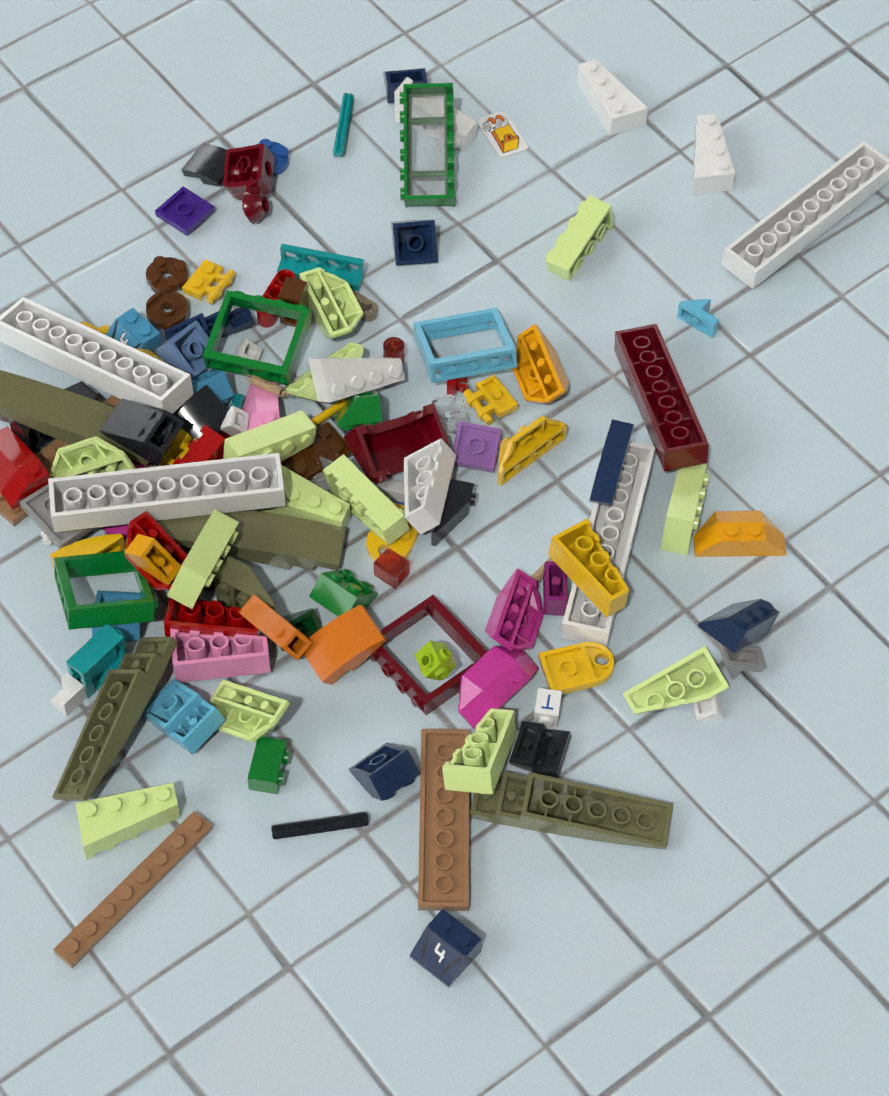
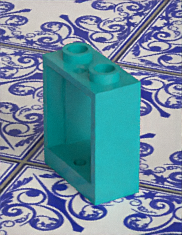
(96, 657)

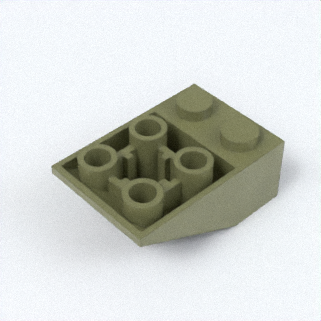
(236, 585)

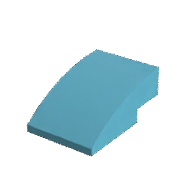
(183, 716)

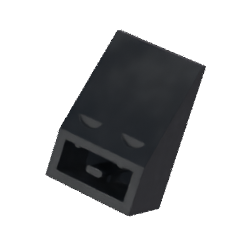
(143, 429)

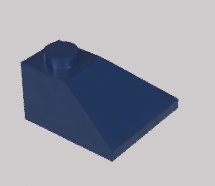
(414, 242)

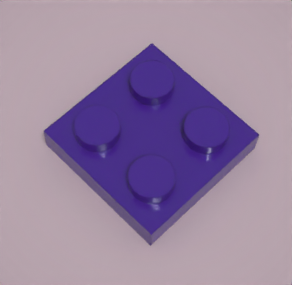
(184, 210)

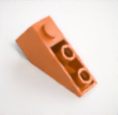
(275, 627)

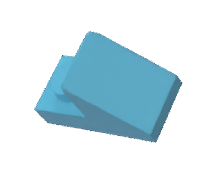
(696, 314)

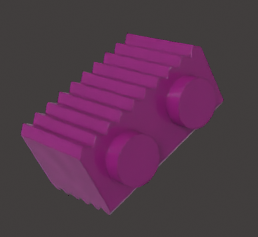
(554, 589)

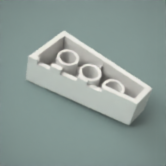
(464, 127)
(711, 162)
(351, 376)

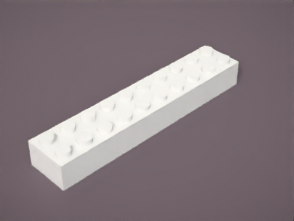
(807, 215)
(93, 357)
(166, 492)
(616, 531)

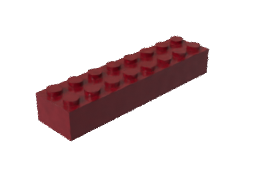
(661, 397)

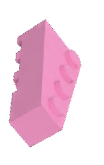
(218, 656)

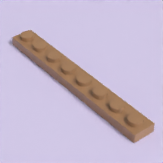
(132, 889)

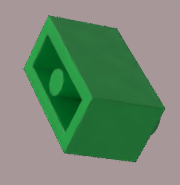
(268, 764)

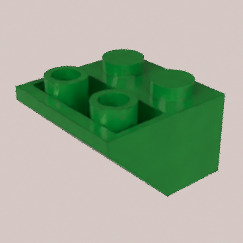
(359, 409)
(341, 591)

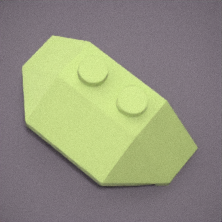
(331, 303)
(304, 385)
(89, 457)
(247, 711)

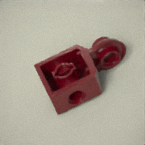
(249, 178)

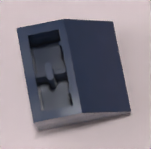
(393, 80)

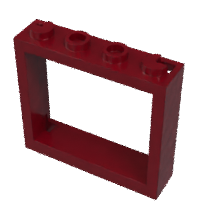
(452, 628)

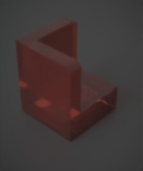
(391, 568)

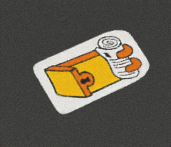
(502, 134)

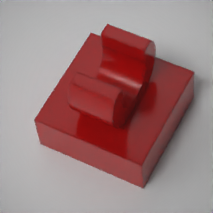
(454, 384)

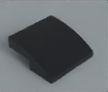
(207, 164)
(201, 410)
(540, 749)

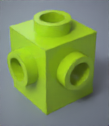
(435, 660)

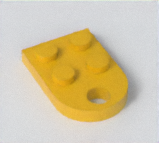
(401, 546)
(575, 668)

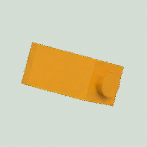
(153, 558)

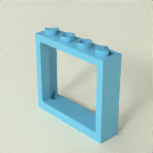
(467, 363)

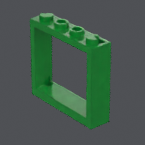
(244, 366)
(107, 612)

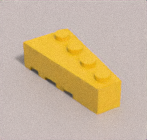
(589, 567)

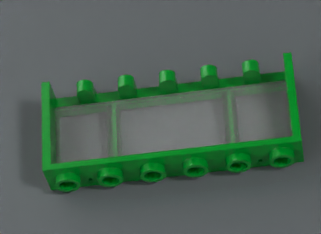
(427, 144)

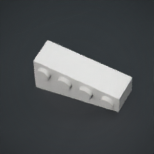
(610, 99)
(427, 484)

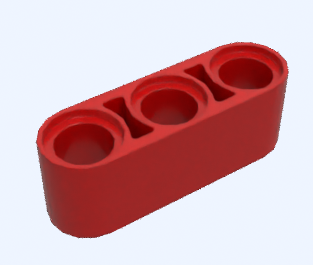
(265, 319)

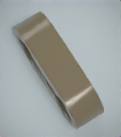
(366, 304)

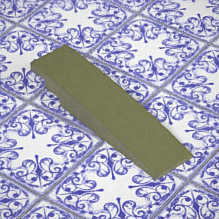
(55, 411)
(270, 539)
(114, 716)
(574, 810)

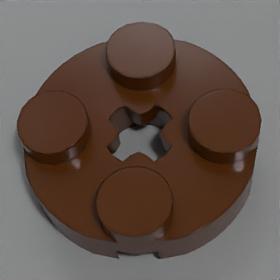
(166, 265)
(165, 320)

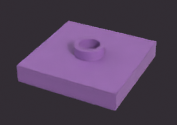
(476, 446)

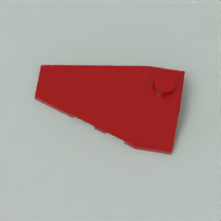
(19, 469)

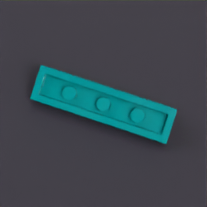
(302, 263)

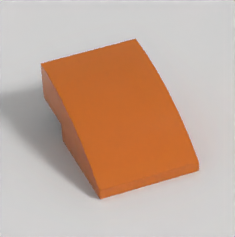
(343, 644)

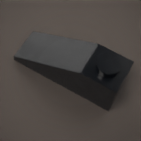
(456, 508)

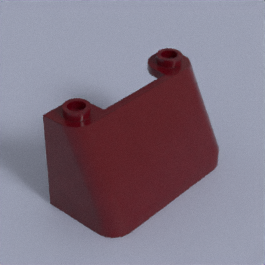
(383, 446)

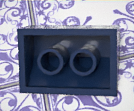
(740, 623)

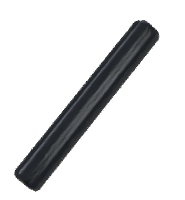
(319, 825)

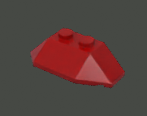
(147, 526)

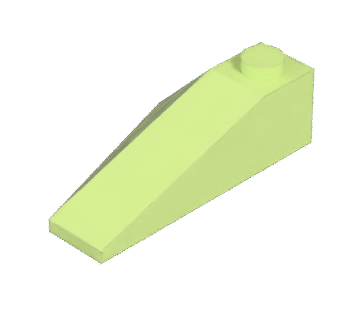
(682, 683)

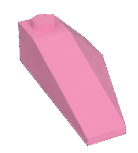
(261, 406)

